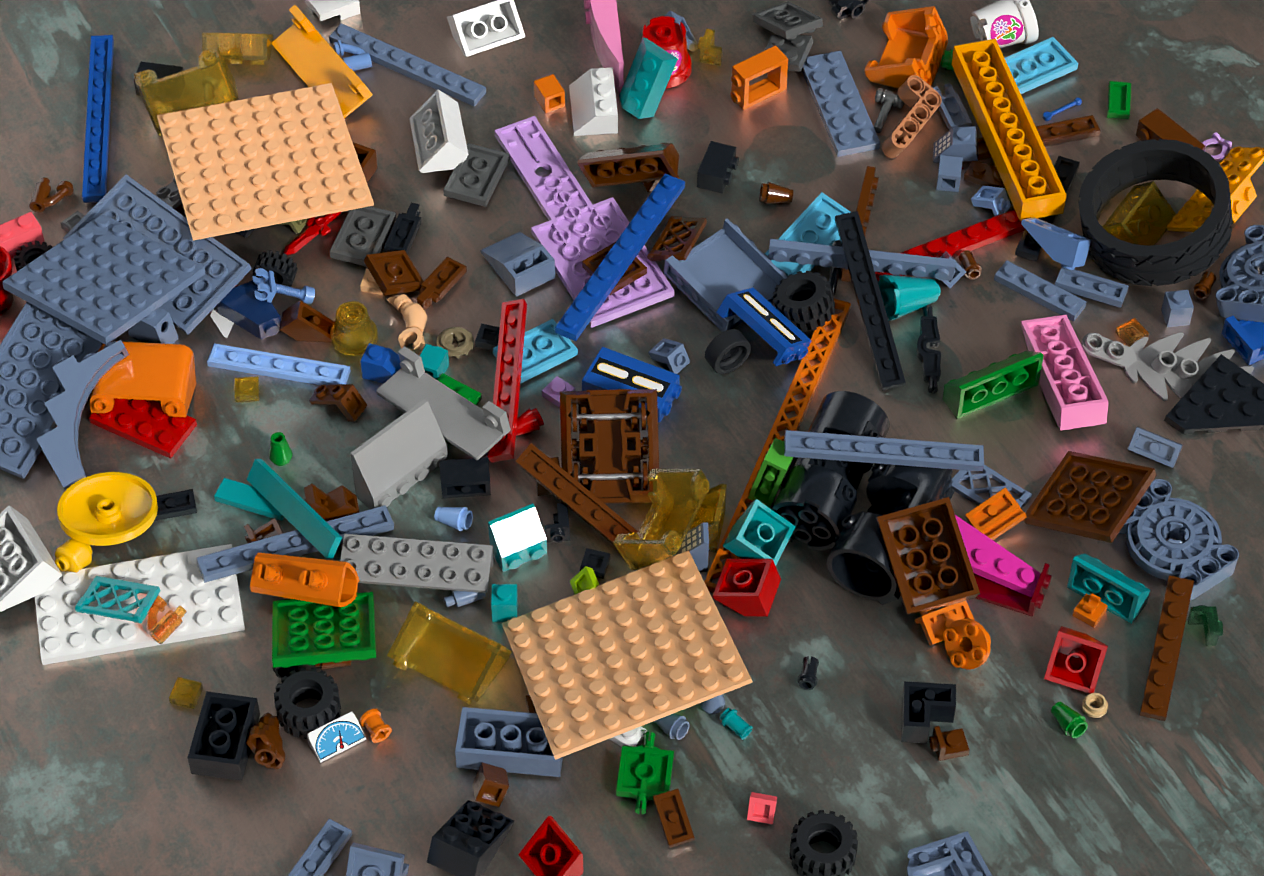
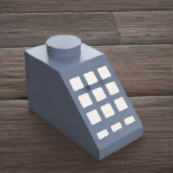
(957, 143)
(698, 545)

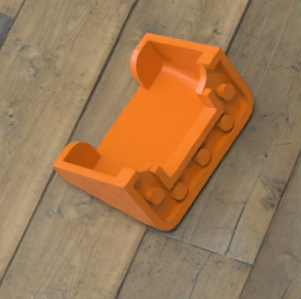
(912, 48)
(149, 373)

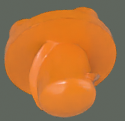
(967, 644)

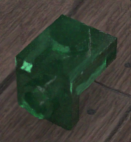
(1208, 618)

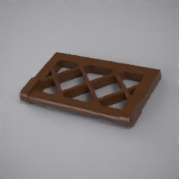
(681, 223)

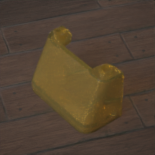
(189, 89)
(675, 502)
(448, 653)

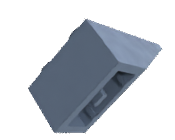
(520, 262)

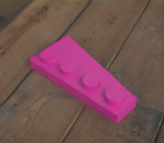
(997, 563)

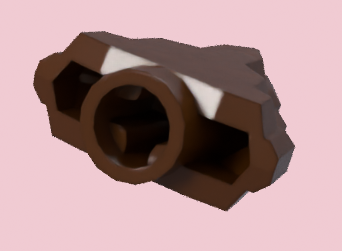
(267, 742)

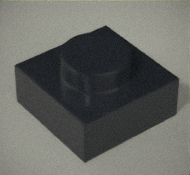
(487, 337)
(597, 560)

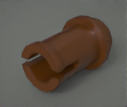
(968, 262)
(1203, 288)

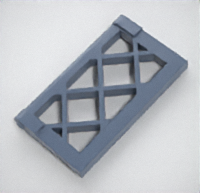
(971, 494)

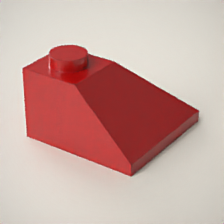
(1076, 660)

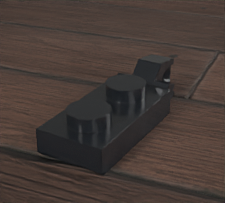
(404, 230)

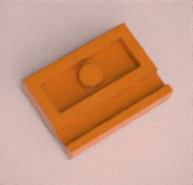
(996, 514)

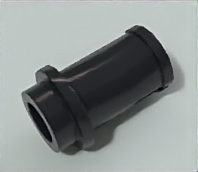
(807, 679)

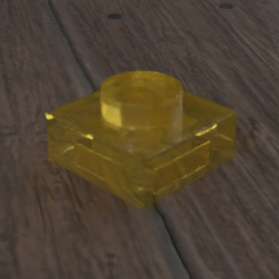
(246, 389)
(185, 692)

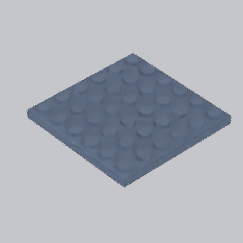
(104, 278)

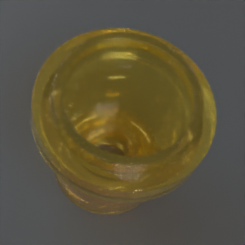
(353, 329)

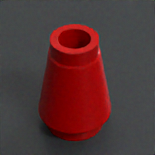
(529, 422)

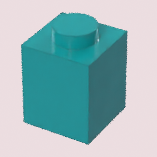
(434, 360)
(504, 602)

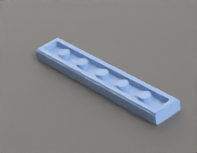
(277, 365)

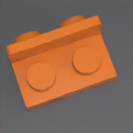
(937, 621)

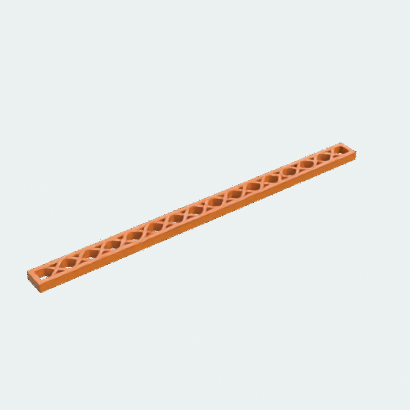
(782, 421)

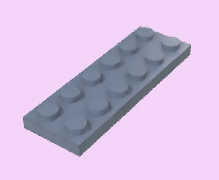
(839, 104)

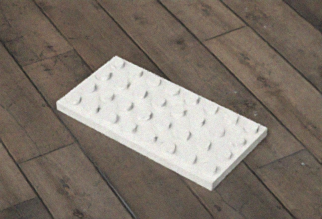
(69, 635)

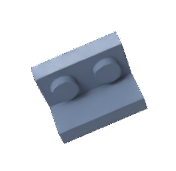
(374, 861)

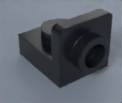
(560, 529)

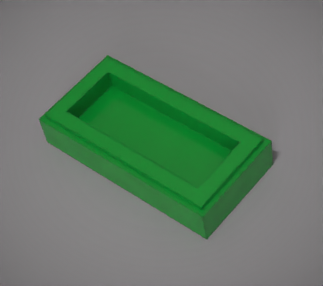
(1119, 100)

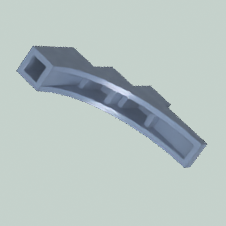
(66, 408)

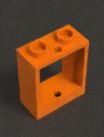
(770, 61)

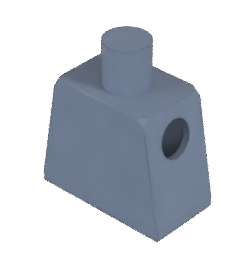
(155, 328)

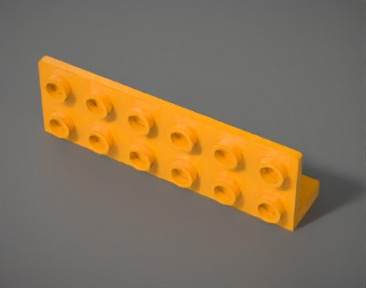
(319, 63)

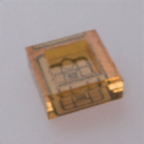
(1131, 331)

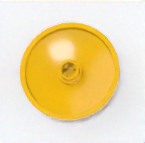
(107, 508)

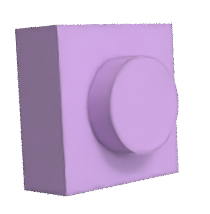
(552, 390)

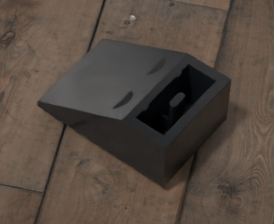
(469, 840)

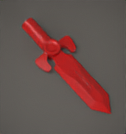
(311, 232)

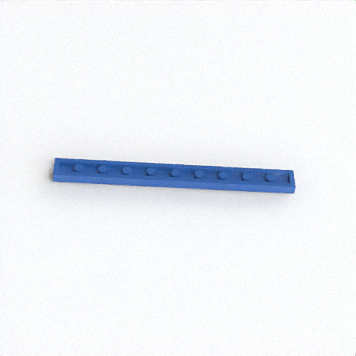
(98, 118)
(619, 257)

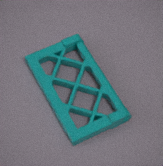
(113, 585)

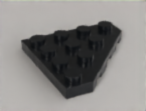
(1220, 401)

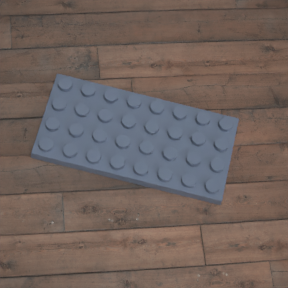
(152, 217)
(29, 380)

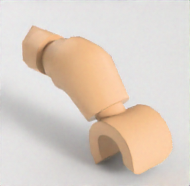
(415, 321)

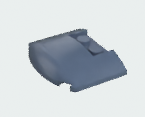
(947, 857)

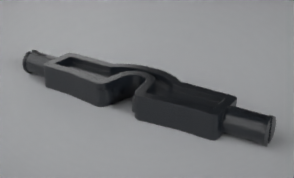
(930, 358)

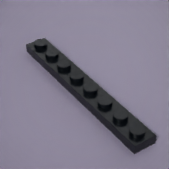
(870, 301)

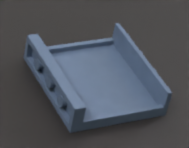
(720, 267)

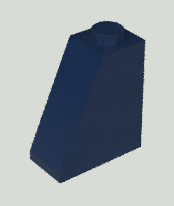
(248, 312)

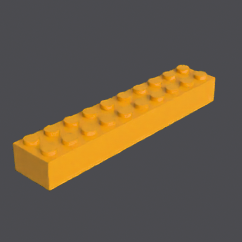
(1008, 130)

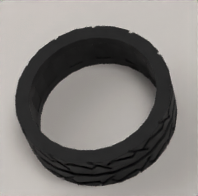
(1148, 162)

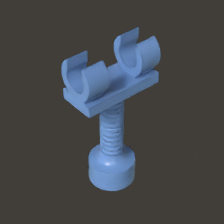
(268, 284)

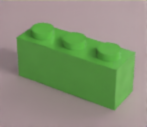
(771, 474)

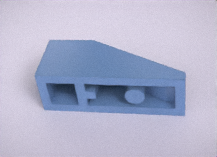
(1059, 243)

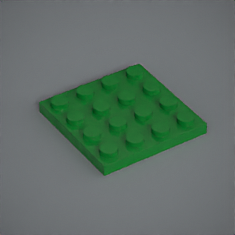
(323, 633)

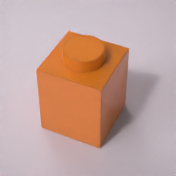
(549, 93)

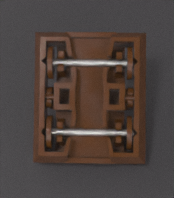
(610, 442)

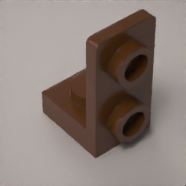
(344, 396)

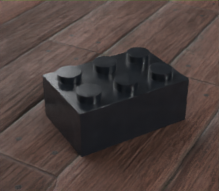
(221, 736)

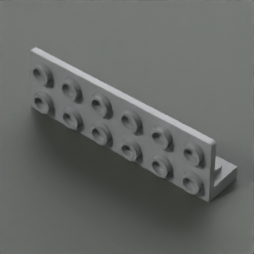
(459, 420)
(419, 562)

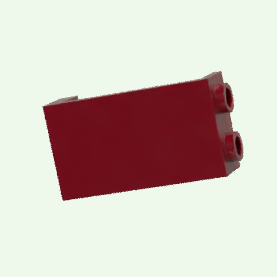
(1011, 599)

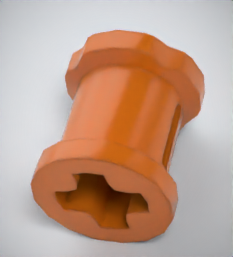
(374, 724)

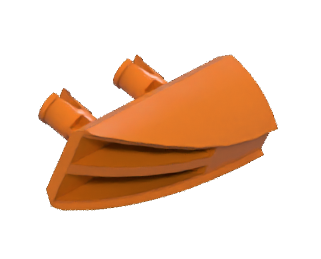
(305, 579)

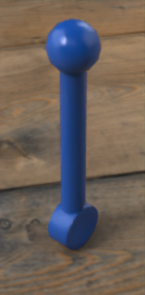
(1048, 115)

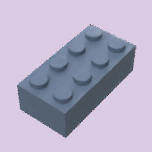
(505, 741)

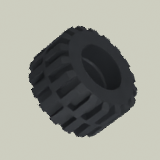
(805, 300)
(303, 686)
(823, 828)

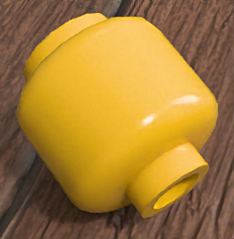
(73, 556)

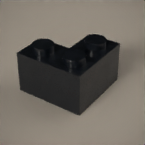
(923, 704)

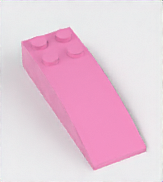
(606, 37)
(1066, 373)

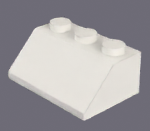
(486, 26)
(594, 103)

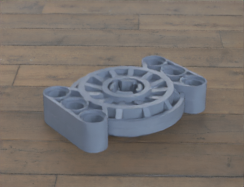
(1243, 279)
(1198, 544)

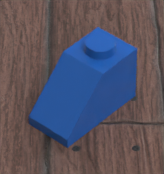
(379, 363)

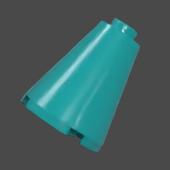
(906, 294)

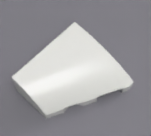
(329, 8)

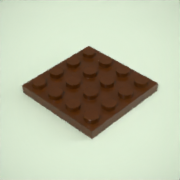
(1090, 496)

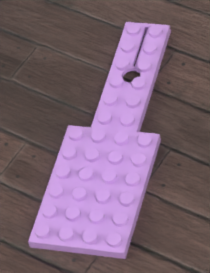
(575, 224)

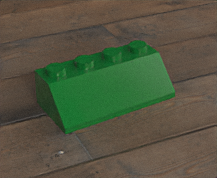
(993, 383)

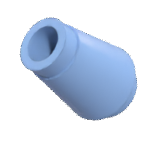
(455, 517)

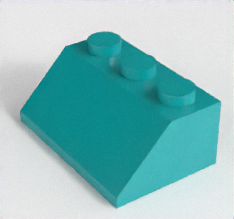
(647, 79)
(1120, 593)

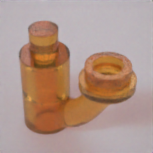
(167, 625)

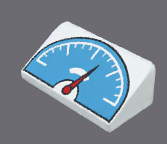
(336, 737)

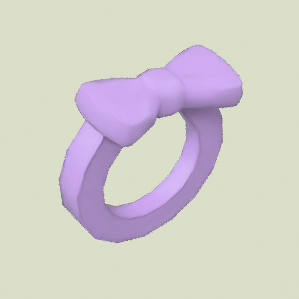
(1216, 139)

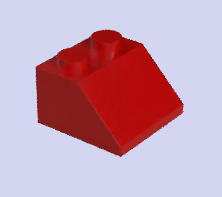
(748, 586)
(552, 852)

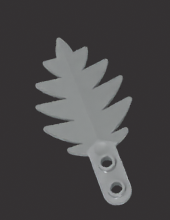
(1157, 361)

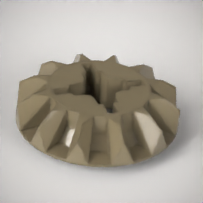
(462, 336)

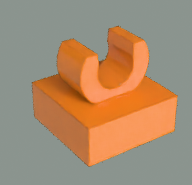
(1090, 609)

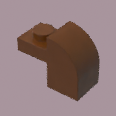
(332, 505)

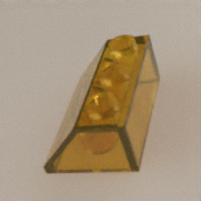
(240, 46)
(1141, 216)

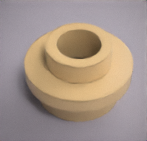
(1097, 700)

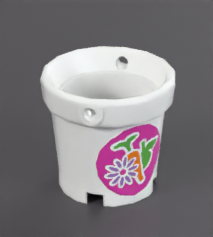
(1006, 22)

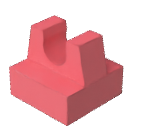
(762, 808)

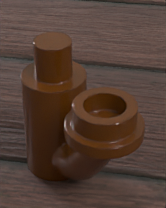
(41, 199)

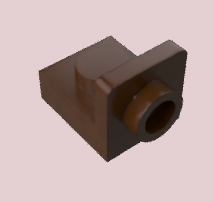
(948, 743)

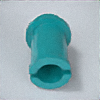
(735, 723)

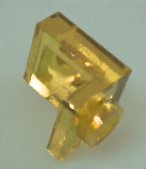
(708, 51)

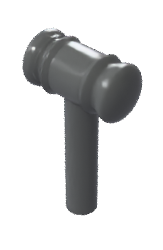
(888, 99)

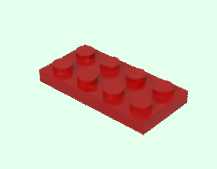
(146, 425)

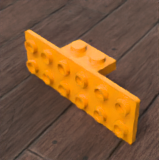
(1238, 167)

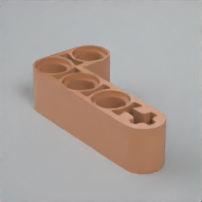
(923, 103)

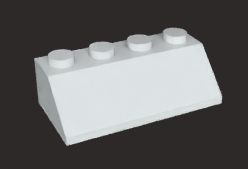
(438, 134)

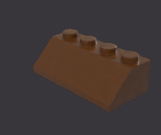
(629, 164)

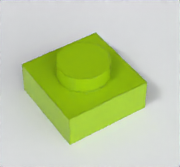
(584, 580)

